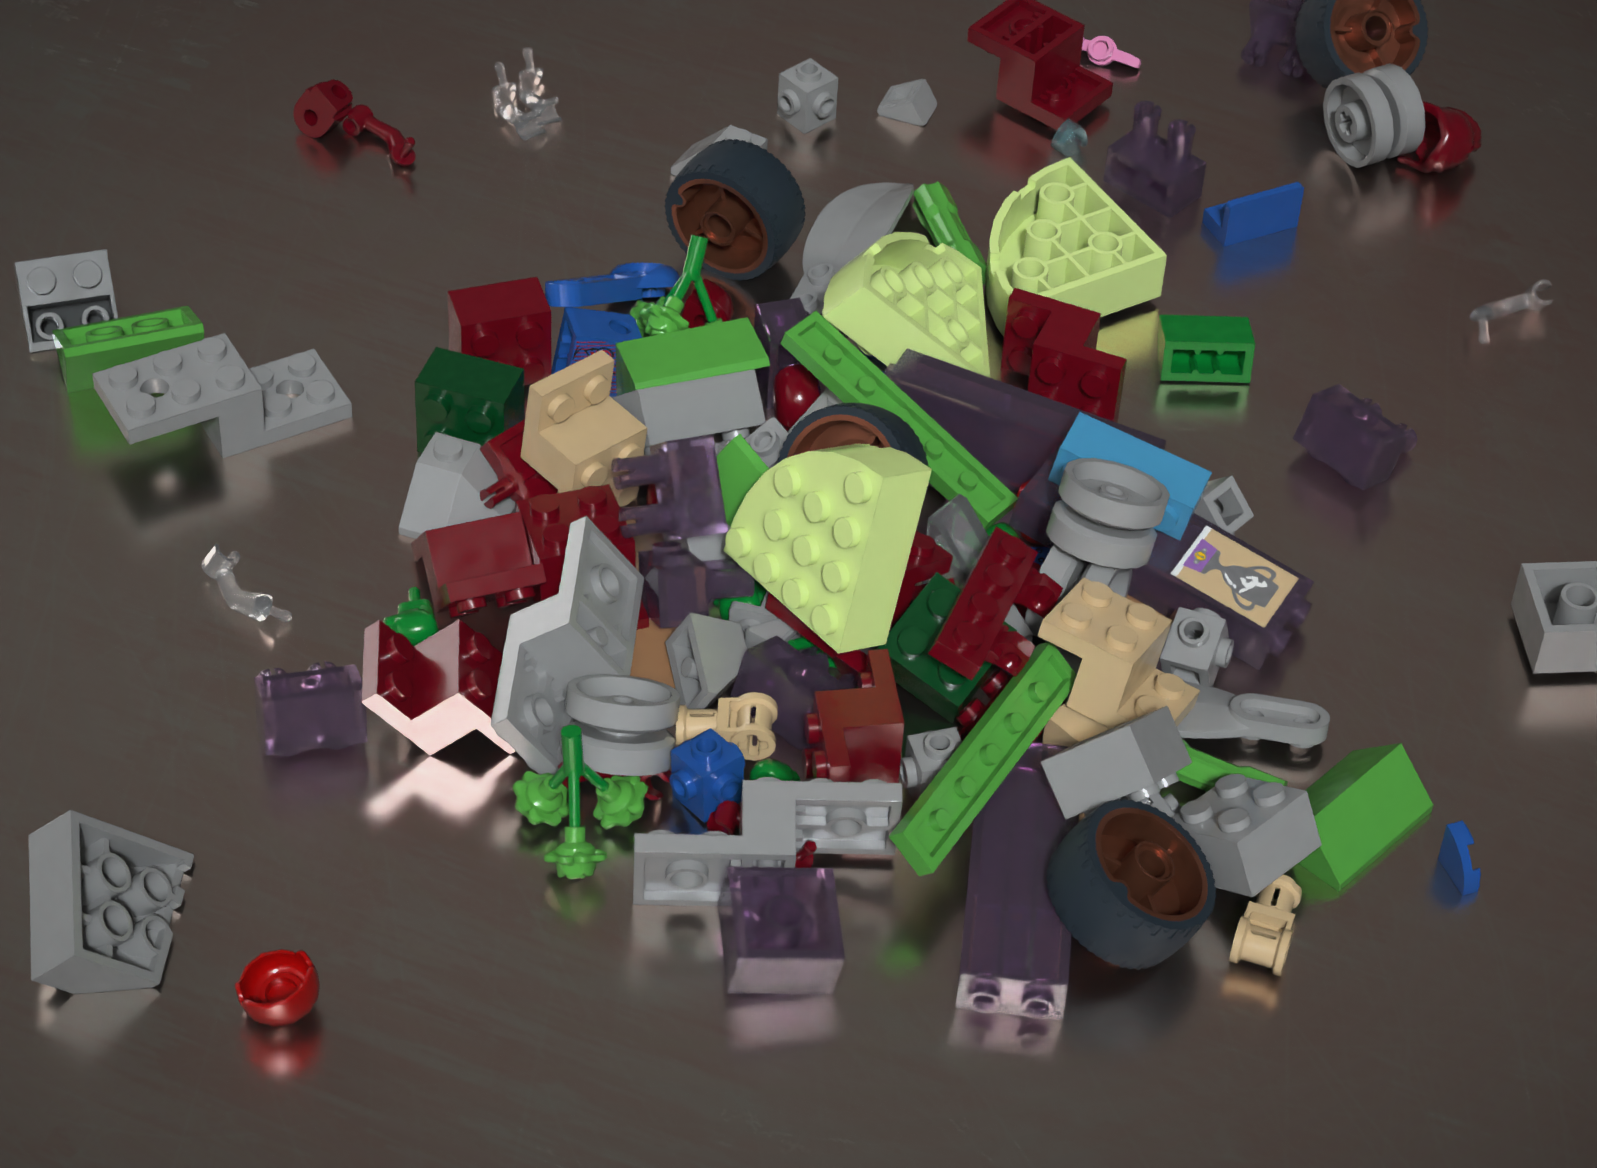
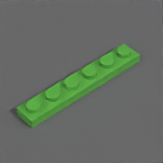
(858, 380)
(983, 760)

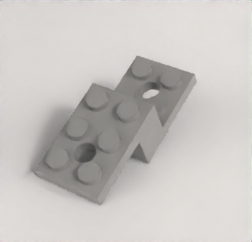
(215, 388)
(562, 638)
(772, 828)

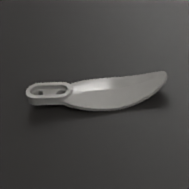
(844, 231)
(1248, 716)

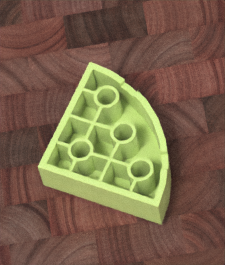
(1070, 246)
(911, 298)
(833, 537)

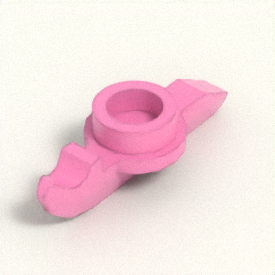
(1103, 51)

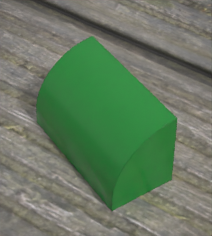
(1205, 348)

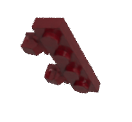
(974, 624)

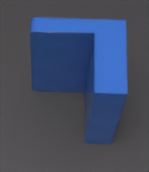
(1255, 214)

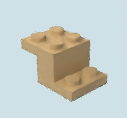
(579, 429)
(1119, 656)

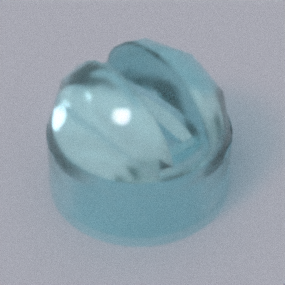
(1068, 138)

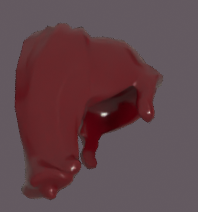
(1447, 139)

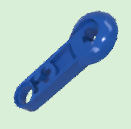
(623, 284)

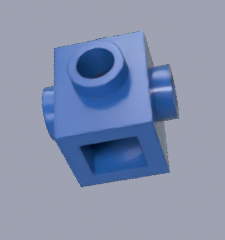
(706, 773)

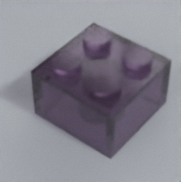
(780, 930)

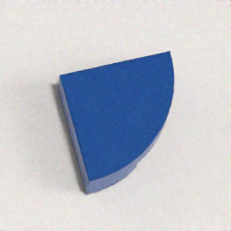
(1456, 858)

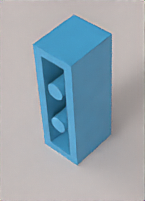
(1181, 478)

